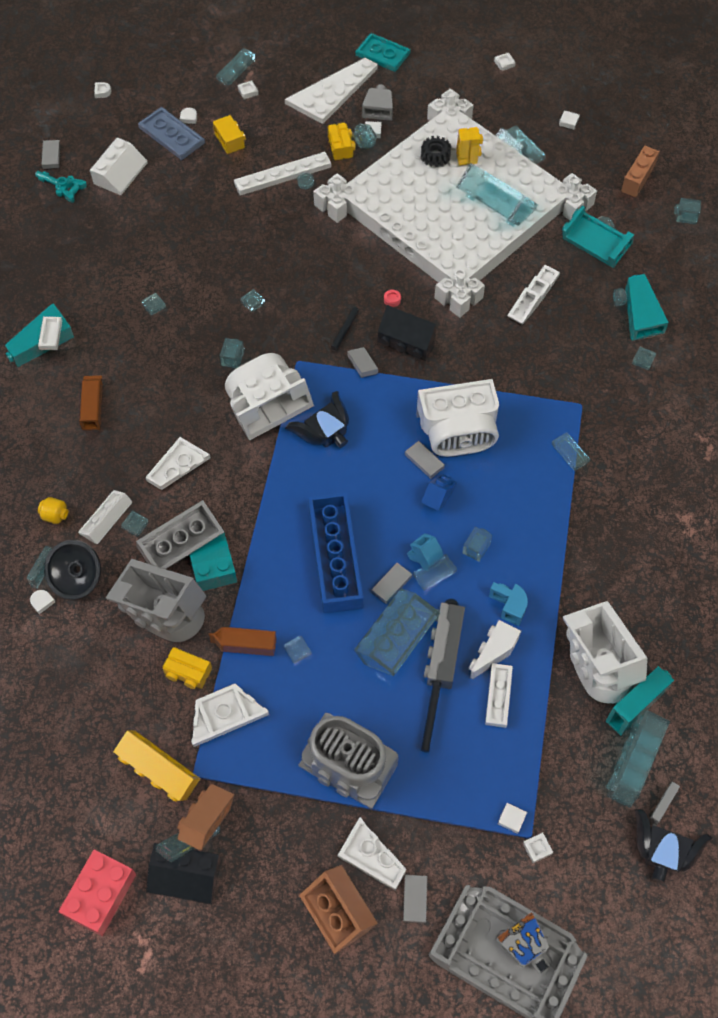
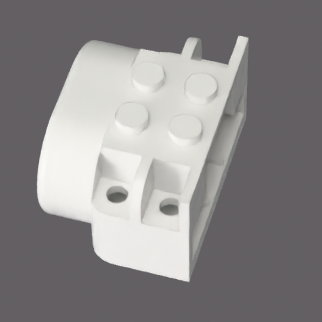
(266, 394)
(459, 417)
(604, 653)

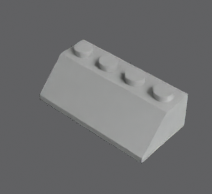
(179, 536)

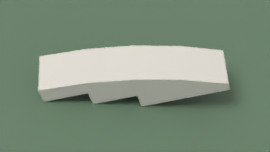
(533, 295)

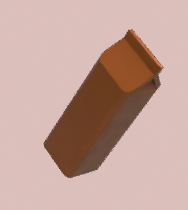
(91, 403)
(245, 641)

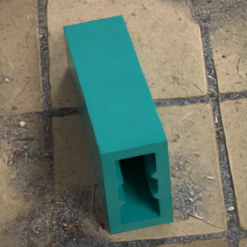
(644, 310)
(25, 344)
(639, 700)

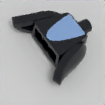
(324, 426)
(665, 849)

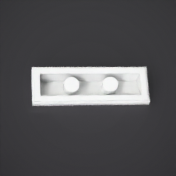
(105, 516)

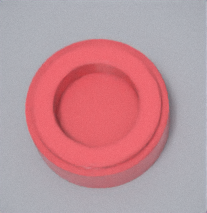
(392, 298)

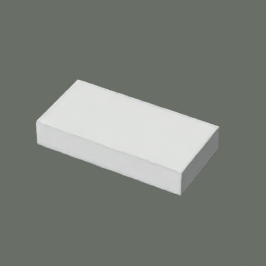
(50, 333)

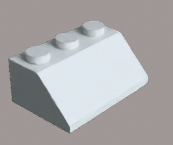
(118, 167)

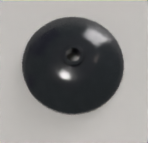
(62, 573)

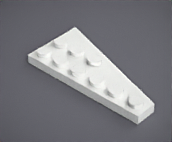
(327, 95)

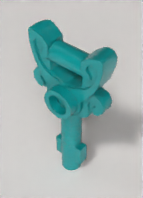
(63, 184)

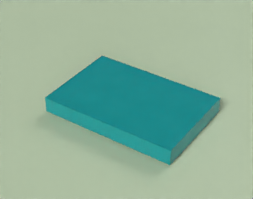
(383, 52)

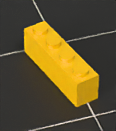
(156, 765)

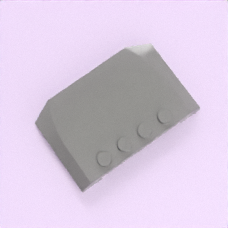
(474, 955)

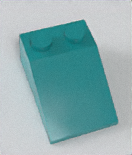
(213, 564)

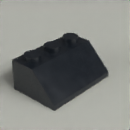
(407, 333)
(187, 878)

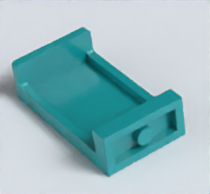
(596, 237)

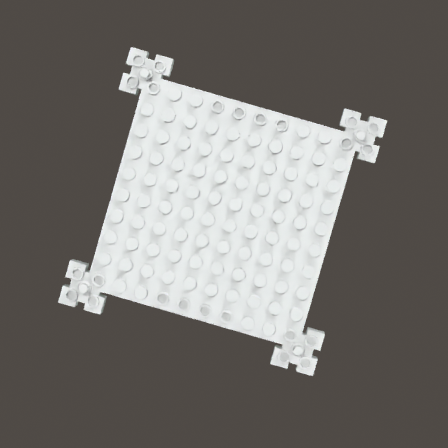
(434, 221)

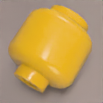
(52, 510)

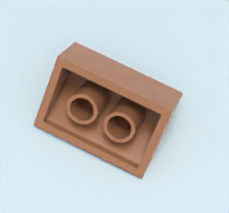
(337, 908)

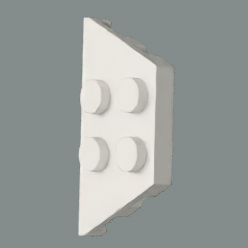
(223, 713)

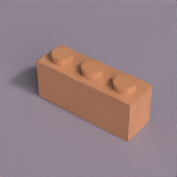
(640, 171)
(205, 816)

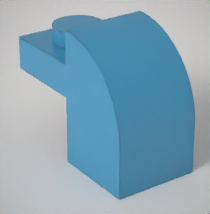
(425, 551)
(514, 601)

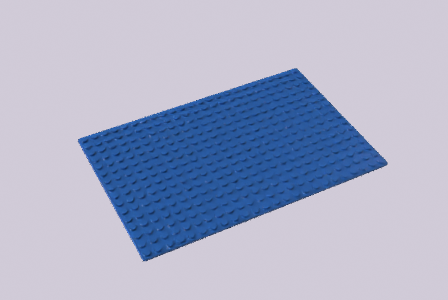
(514, 492)

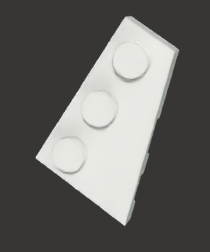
(176, 463)
(371, 856)

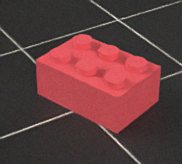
(97, 892)

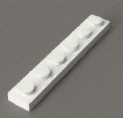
(282, 173)

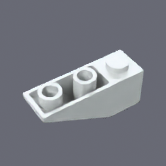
(498, 647)

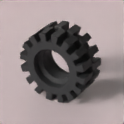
(435, 158)

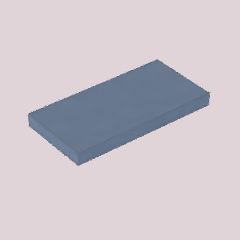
(171, 133)

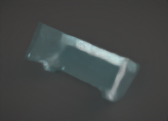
(496, 195)

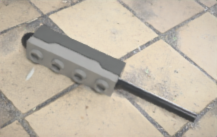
(443, 659)

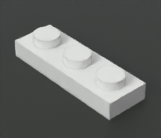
(499, 695)

